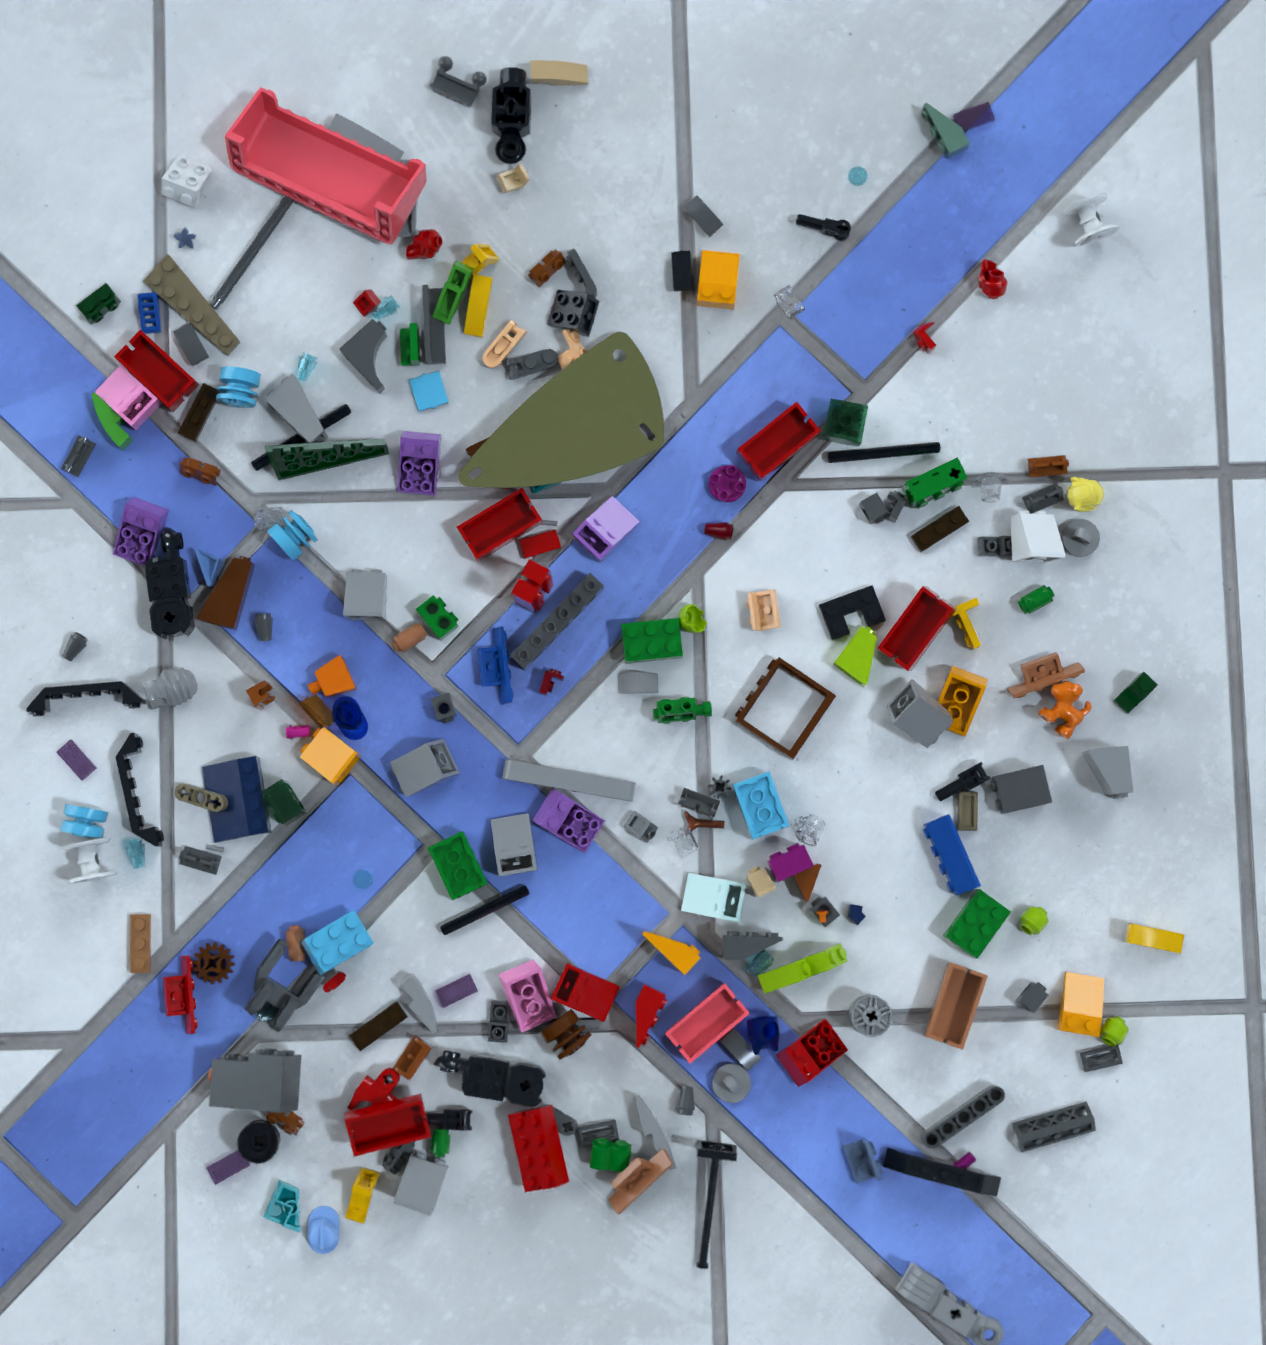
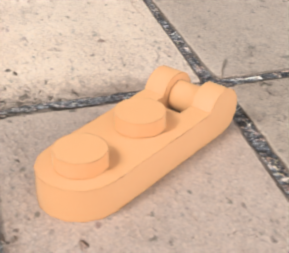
(503, 345)

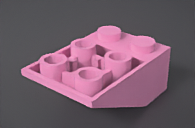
(128, 397)

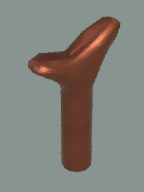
(695, 823)

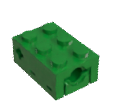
(935, 483)
(652, 640)
(458, 865)
(976, 923)

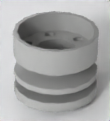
(867, 1004)

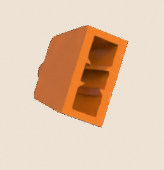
(333, 679)

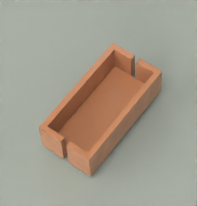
(955, 1005)

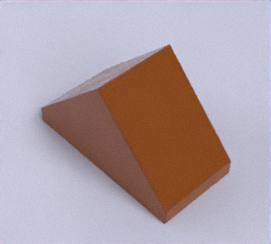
(806, 880)

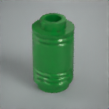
(1036, 599)

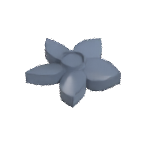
(184, 238)

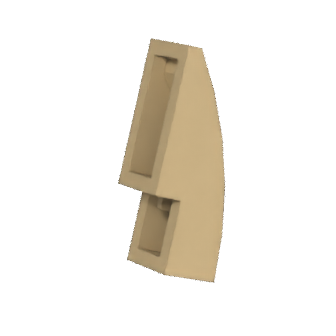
(558, 73)

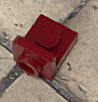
(547, 683)

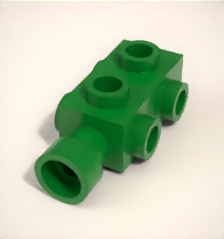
(678, 707)

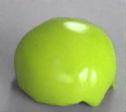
(691, 619)

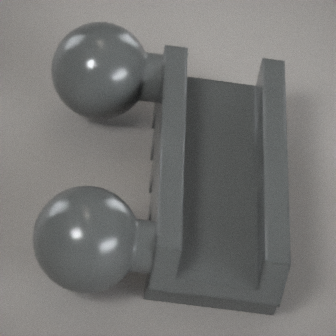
(454, 87)

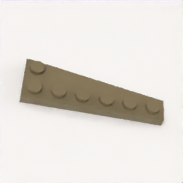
(184, 297)

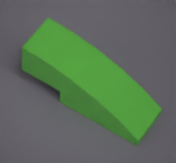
(453, 292)
(111, 422)

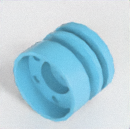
(238, 387)
(292, 535)

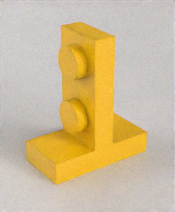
(480, 258)
(964, 623)
(362, 1195)

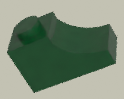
(1135, 692)

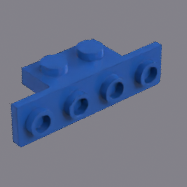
(494, 666)

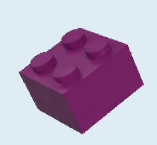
(789, 863)

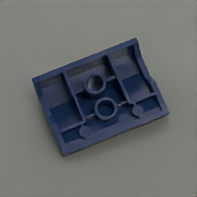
(243, 786)

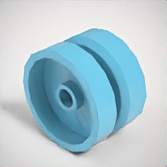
(83, 822)

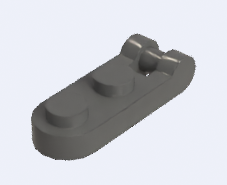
(582, 274)
(532, 363)

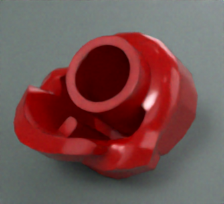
(424, 245)
(992, 280)

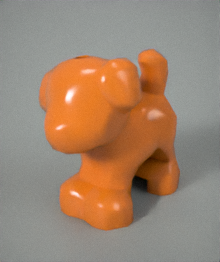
(1065, 694)

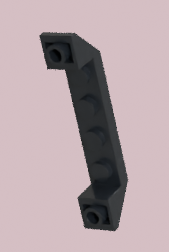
(42, 702)
(133, 746)
(941, 1173)

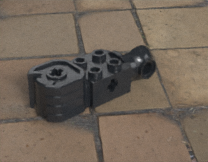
(169, 589)
(495, 1078)

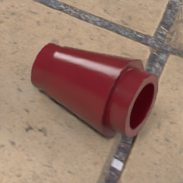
(719, 530)

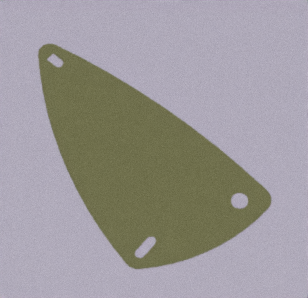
(575, 423)

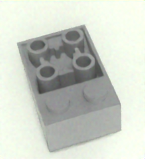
(513, 845)

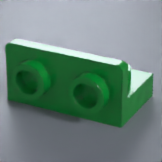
(410, 345)

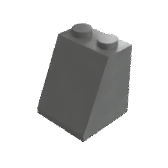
(1021, 789)

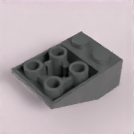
(741, 947)

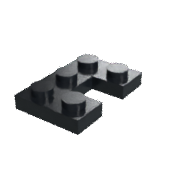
(835, 610)

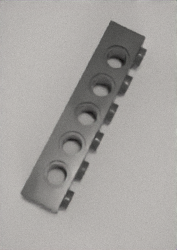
(557, 621)

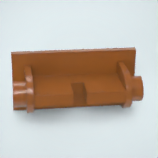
(553, 261)
(1048, 466)
(191, 469)
(289, 1124)

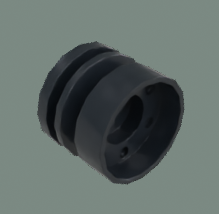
(258, 1153)

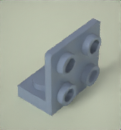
(862, 1161)

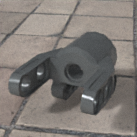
(272, 992)

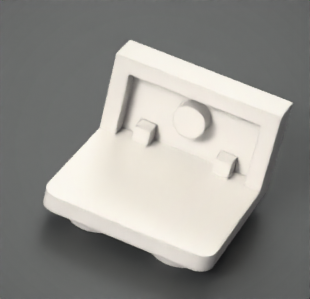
(184, 181)

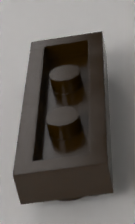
(199, 412)
(939, 529)
(378, 1026)

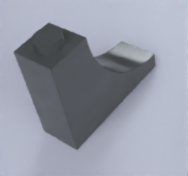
(362, 351)

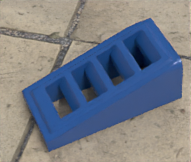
(147, 297)

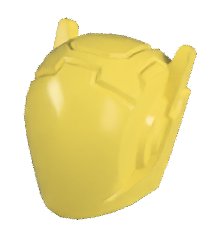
(1084, 494)

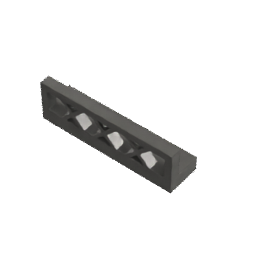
(433, 328)
(1058, 1132)

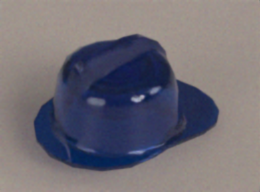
(349, 718)

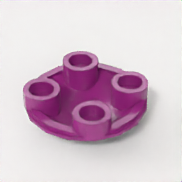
(727, 483)

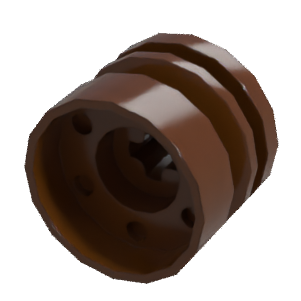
(565, 1034)

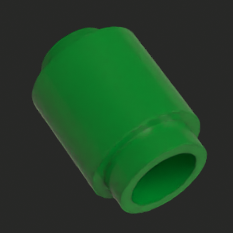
(440, 1143)

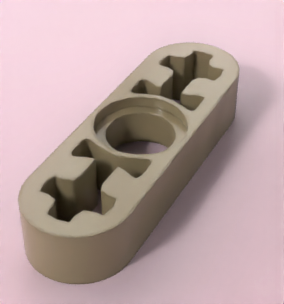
(209, 795)

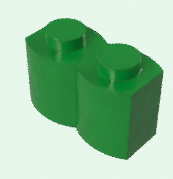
(610, 1155)

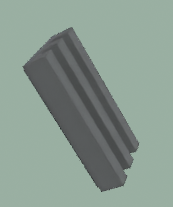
(1084, 1061)
(597, 1125)

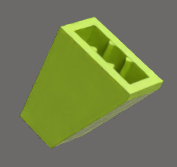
(858, 656)

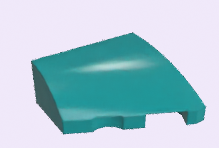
(284, 1206)

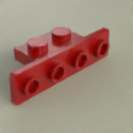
(179, 995)

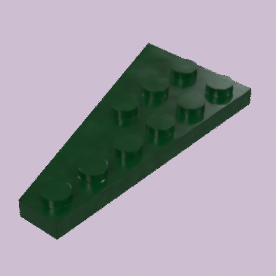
(306, 458)

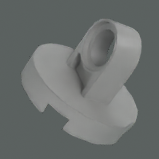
(1080, 538)
(731, 1083)

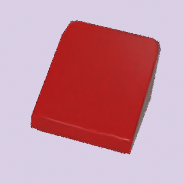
(366, 302)

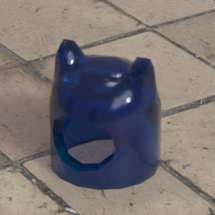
(763, 1033)

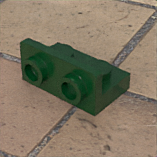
(98, 304)

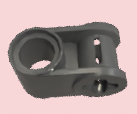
(562, 1118)

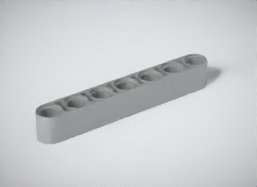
(568, 780)

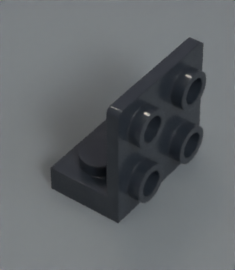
(573, 311)

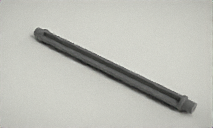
(251, 252)

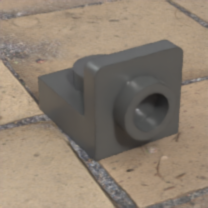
(895, 509)
(641, 827)

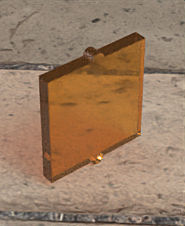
(317, 711)

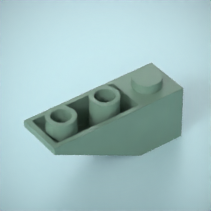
(948, 133)

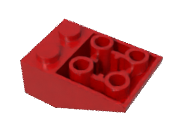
(585, 992)
(647, 1006)
(811, 1053)

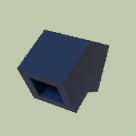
(855, 913)

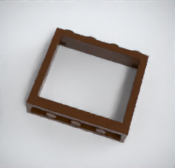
(753, 696)

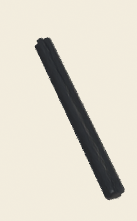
(326, 422)
(884, 452)

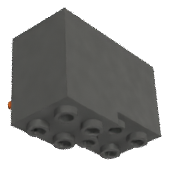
(256, 1081)

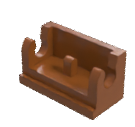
(259, 695)
(412, 1057)

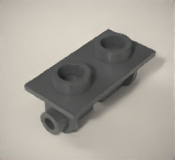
(78, 456)
(1043, 498)
(705, 804)
(200, 860)
(393, 1161)

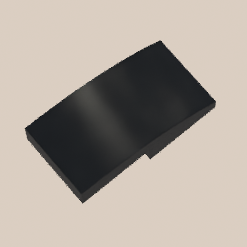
(682, 271)

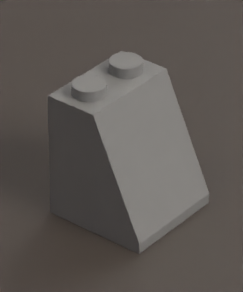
(365, 595)
(919, 714)
(424, 767)
(1111, 770)
(421, 1183)

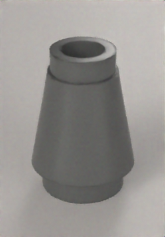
(264, 626)
(74, 646)
(686, 1101)

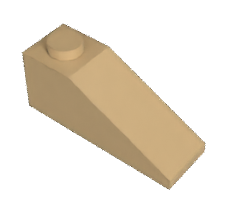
(760, 881)

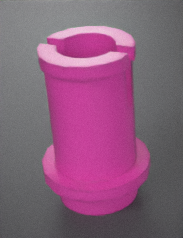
(297, 731)

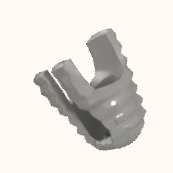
(171, 688)

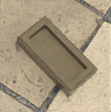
(967, 811)

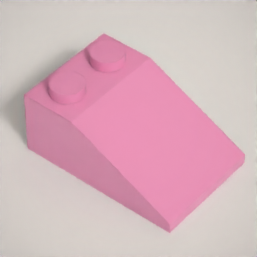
(527, 995)

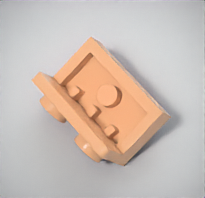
(764, 610)

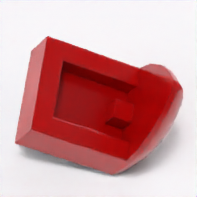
(924, 342)

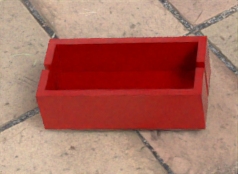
(156, 370)
(778, 441)
(499, 524)
(530, 592)
(917, 628)
(387, 1125)
(538, 1148)

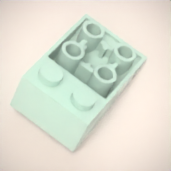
(713, 897)

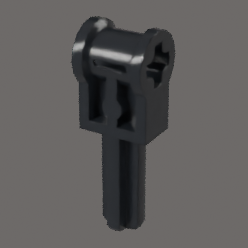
(827, 226)
(967, 780)
(451, 1119)

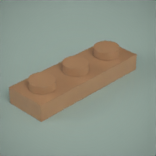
(140, 943)

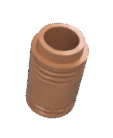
(409, 637)
(294, 937)

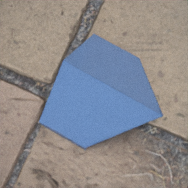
(210, 566)

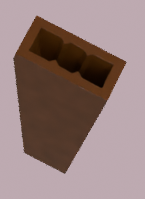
(229, 595)

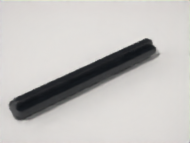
(484, 910)

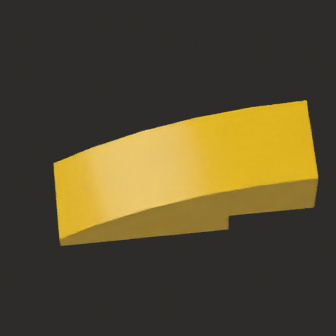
(478, 305)
(1154, 938)

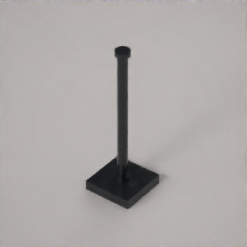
(716, 1152)

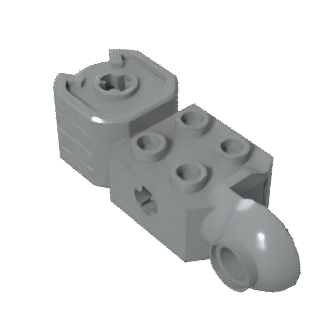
(933, 1297)

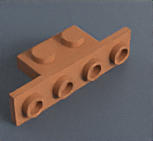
(1042, 673)
(637, 1179)

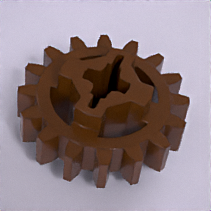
(223, 972)

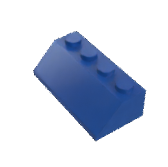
(951, 854)

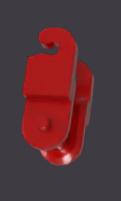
(334, 982)

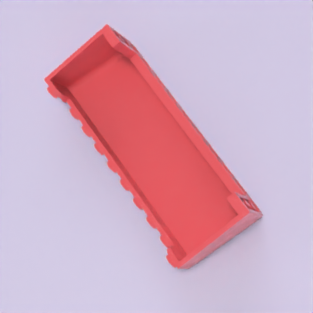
(323, 168)

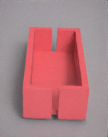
(707, 1023)

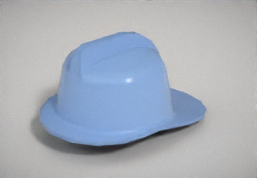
(323, 1229)

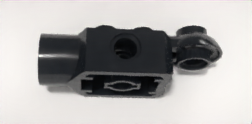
(511, 114)

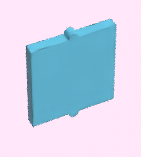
(428, 391)

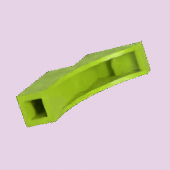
(802, 968)

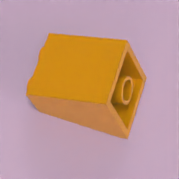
(329, 755)

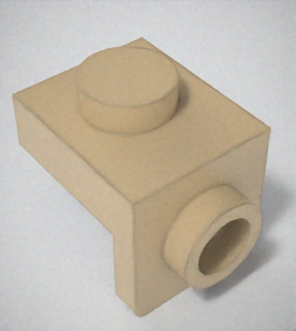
(513, 179)

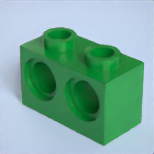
(434, 620)

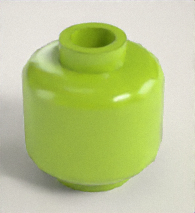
(1033, 920)
(1114, 1031)

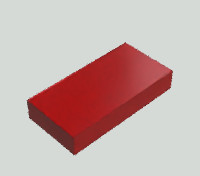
(540, 544)

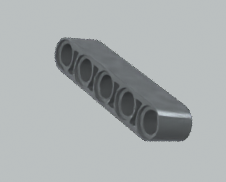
(973, 1115)

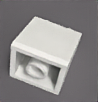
(1035, 537)

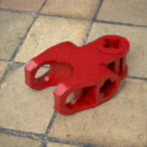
(375, 1091)

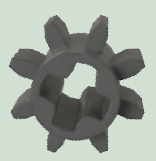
(720, 781)

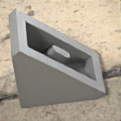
(638, 683)

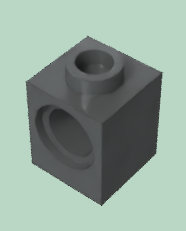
(874, 509)
(440, 700)
(832, 914)
(1033, 996)

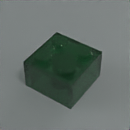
(845, 422)
(284, 802)

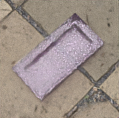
(974, 116)
(76, 759)
(456, 990)
(227, 1167)

